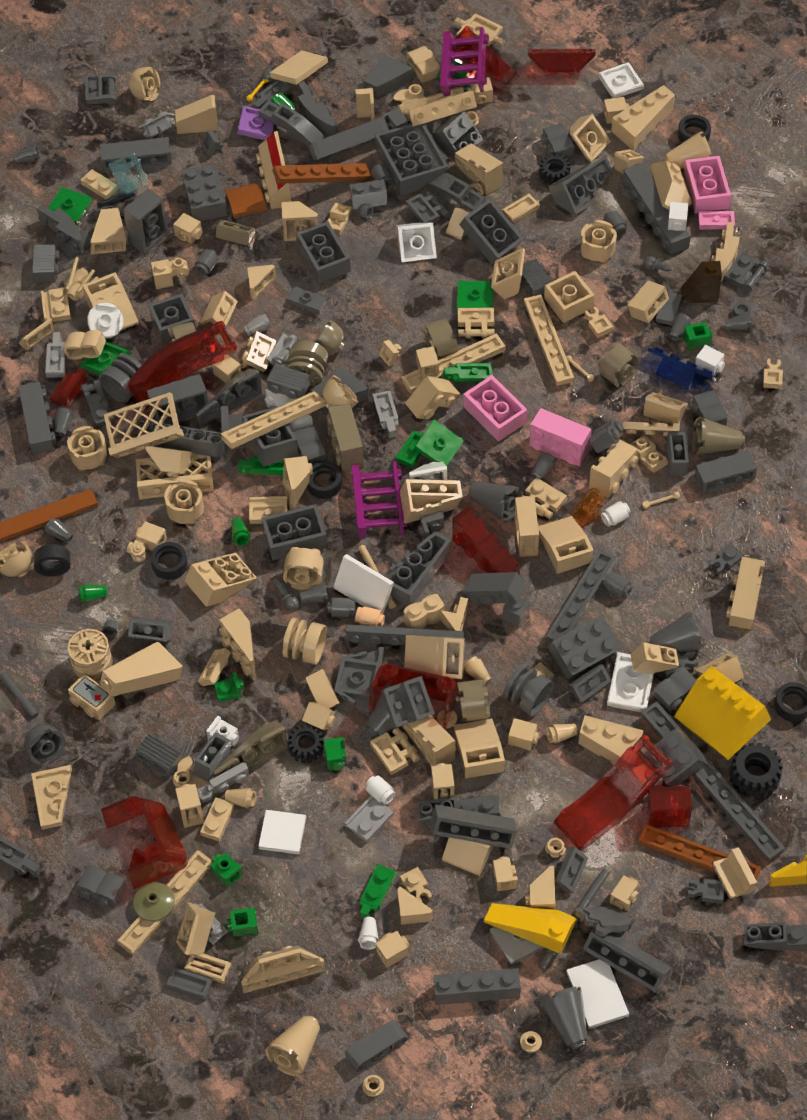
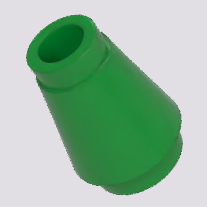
(240, 532)
(91, 592)

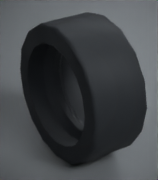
(693, 121)
(328, 491)
(169, 548)
(52, 552)
(783, 711)

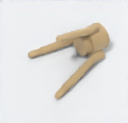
(75, 290)

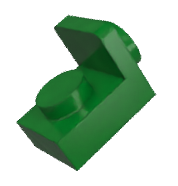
(229, 688)

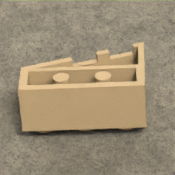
(480, 168)
(613, 468)
(429, 497)
(746, 593)
(607, 738)
(431, 740)

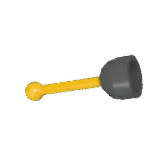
(266, 78)

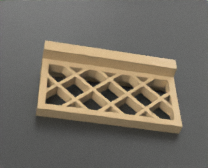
(152, 439)
(157, 487)

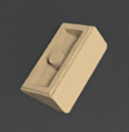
(37, 334)

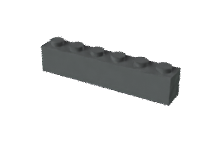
(644, 191)

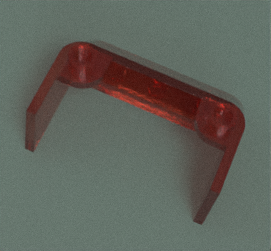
(437, 686)
(161, 857)

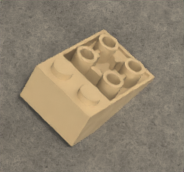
(110, 290)
(566, 544)
(219, 578)
(238, 638)
(435, 655)
(479, 748)

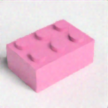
(707, 184)
(495, 408)
(560, 437)

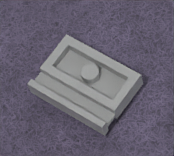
(369, 819)

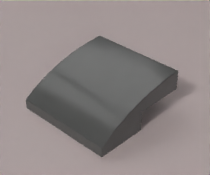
(407, 702)

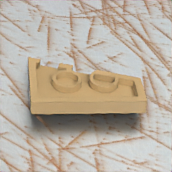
(649, 429)
(51, 795)

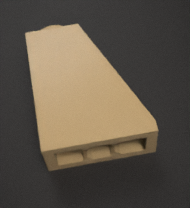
(197, 116)
(108, 233)

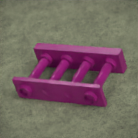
(449, 56)
(361, 493)

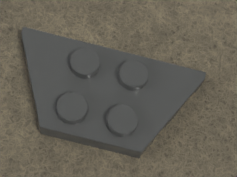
(356, 678)

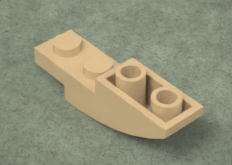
(728, 250)

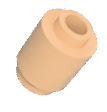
(369, 616)

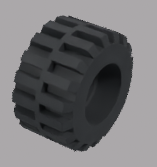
(756, 756)

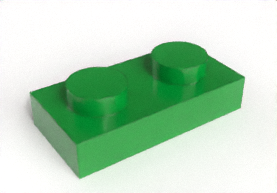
(408, 455)

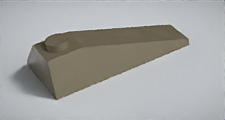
(259, 746)

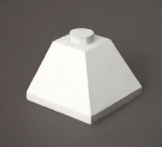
(416, 241)
(430, 471)

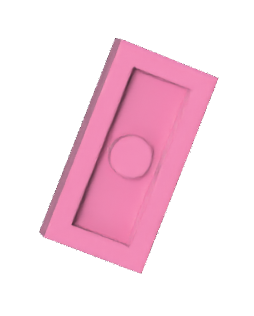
(715, 219)

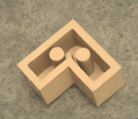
(430, 395)

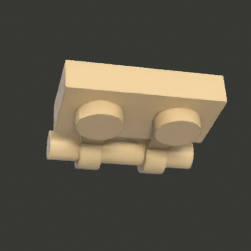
(475, 318)
(547, 496)
(389, 753)

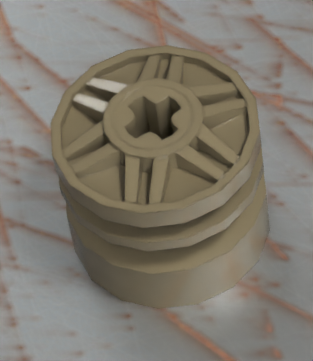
(309, 359)

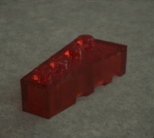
(495, 66)
(480, 545)

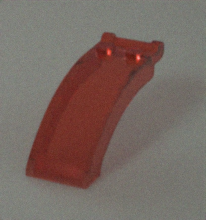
(181, 359)
(612, 795)

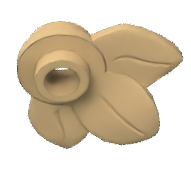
(407, 95)
(185, 771)

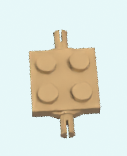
(490, 27)

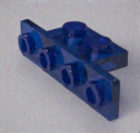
(676, 371)

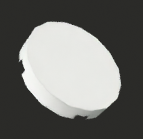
(105, 318)

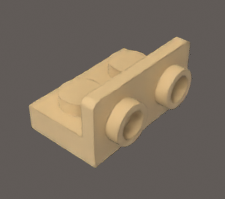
(258, 351)

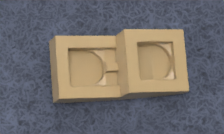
(338, 217)

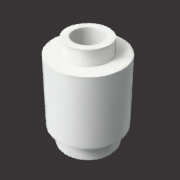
(615, 514)
(380, 790)

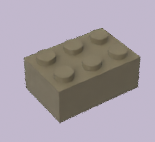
(345, 437)

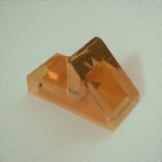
(589, 508)

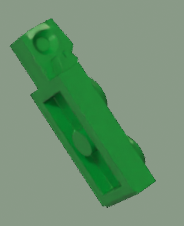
(467, 372)
(254, 467)
(376, 890)

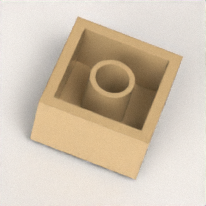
(569, 296)

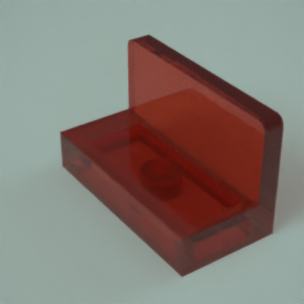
(69, 387)

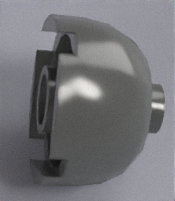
(44, 744)

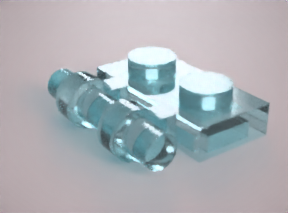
(123, 176)

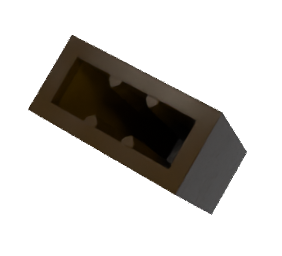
(703, 284)

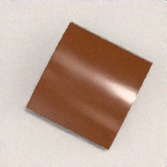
(246, 200)

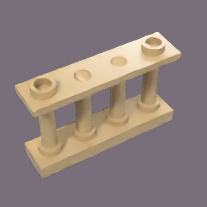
(438, 106)

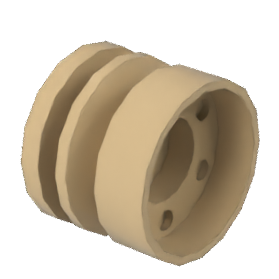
(304, 641)
(89, 653)

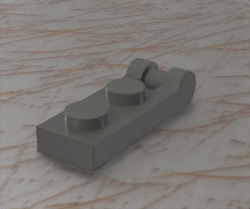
(96, 402)

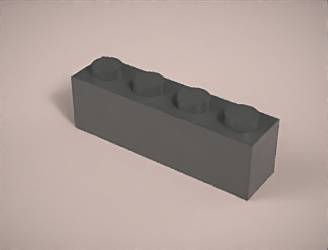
(149, 151)
(36, 418)
(473, 826)
(628, 959)
(477, 986)

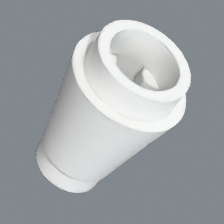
(368, 934)

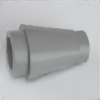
(259, 323)

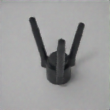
(106, 204)

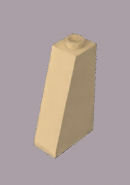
(141, 670)

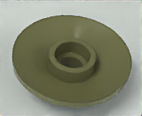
(155, 909)

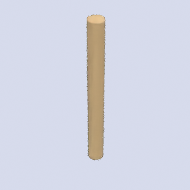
(369, 562)

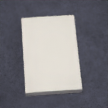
(363, 584)
(629, 688)
(600, 993)

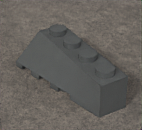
(418, 568)

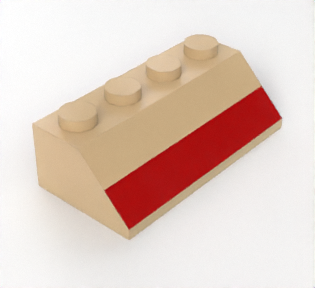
(271, 155)

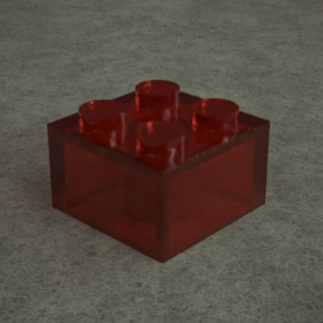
(669, 806)

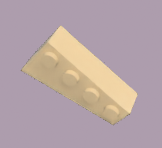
(642, 117)

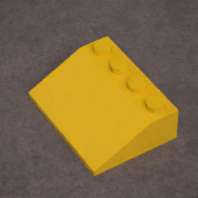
(721, 713)

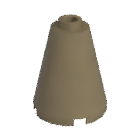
(714, 437)

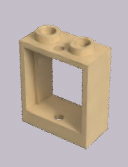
(526, 526)

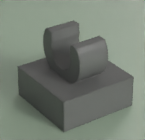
(211, 143)

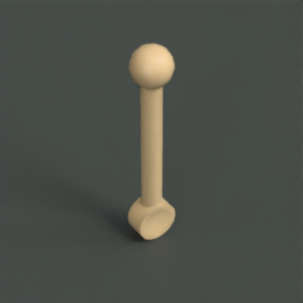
(590, 377)
(646, 504)

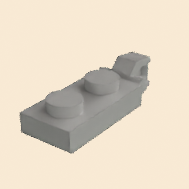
(55, 357)
(386, 412)
(222, 782)

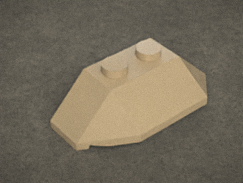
(670, 184)
(280, 967)

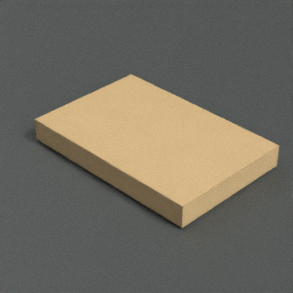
(299, 67)

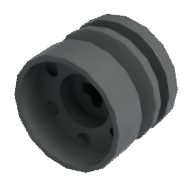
(116, 377)
(528, 689)

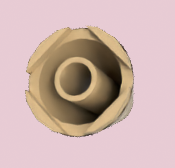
(692, 148)
(294, 1046)

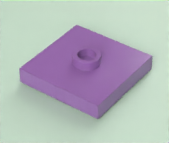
(253, 125)

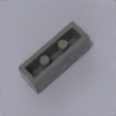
(725, 471)
(494, 588)

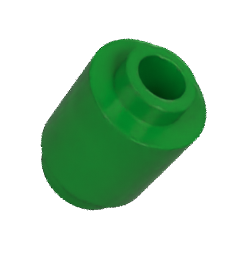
(278, 99)

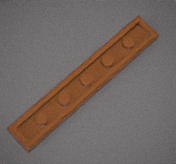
(39, 517)
(684, 849)

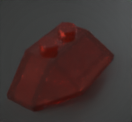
(561, 60)

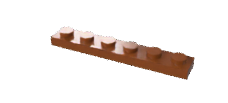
(321, 173)

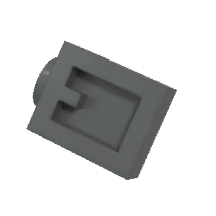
(430, 523)

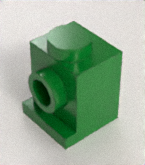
(697, 335)
(335, 753)
(229, 874)
(247, 918)

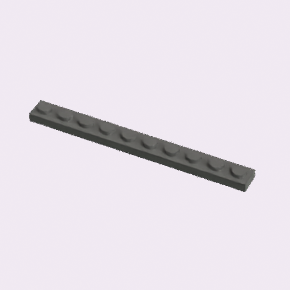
(720, 790)

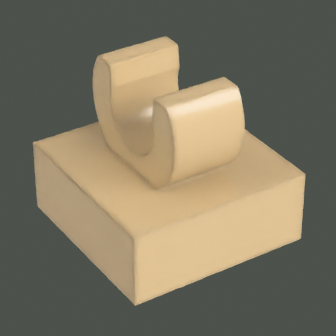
(390, 352)

